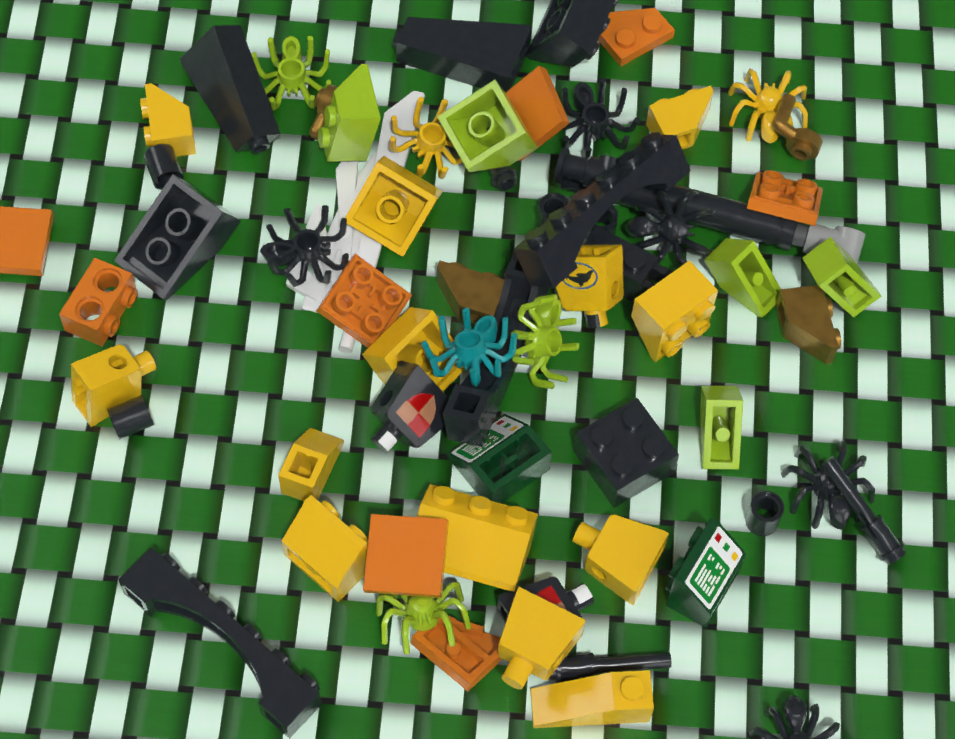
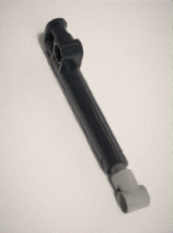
(730, 216)

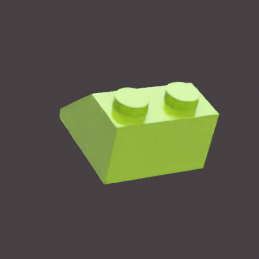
(350, 119)
(487, 130)

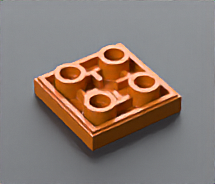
(538, 106)
(785, 197)
(24, 240)
(363, 301)
(406, 555)

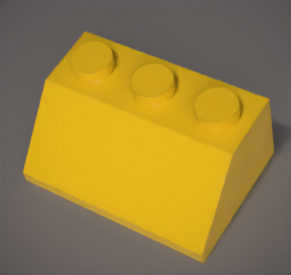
(484, 537)

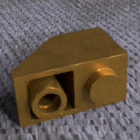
(469, 290)
(807, 321)

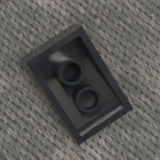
(176, 237)

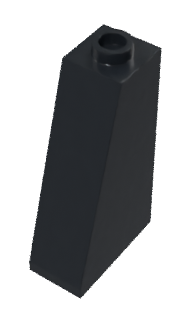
(464, 49)
(232, 88)

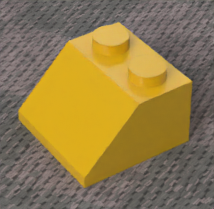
(392, 205)
(403, 343)

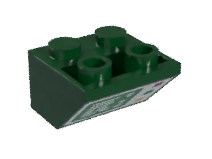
(506, 462)
(704, 573)

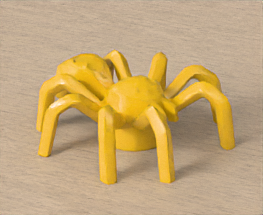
(766, 104)
(428, 141)

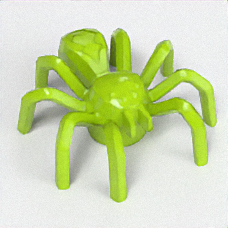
(291, 71)
(543, 339)
(422, 613)

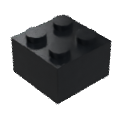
(625, 452)

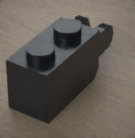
(638, 264)

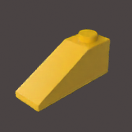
(594, 700)

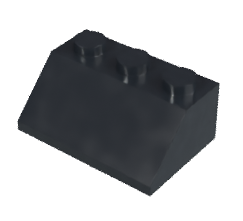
(570, 31)

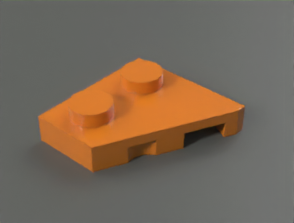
(635, 33)
(465, 662)

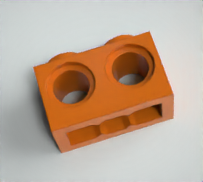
(91, 299)

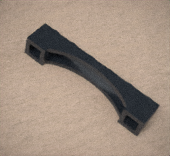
(552, 249)
(473, 408)
(160, 587)

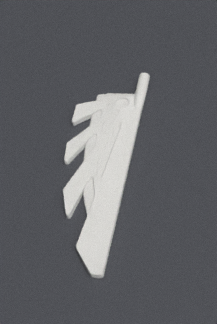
(348, 188)

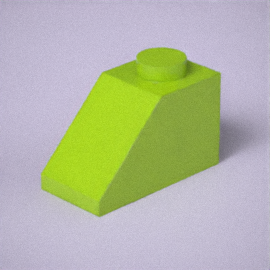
(744, 275)
(841, 277)
(720, 426)

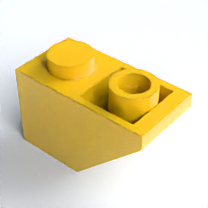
(681, 115)
(168, 121)
(309, 464)

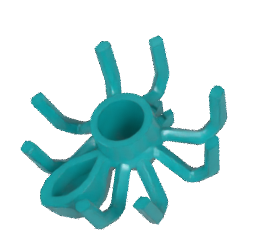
(472, 347)

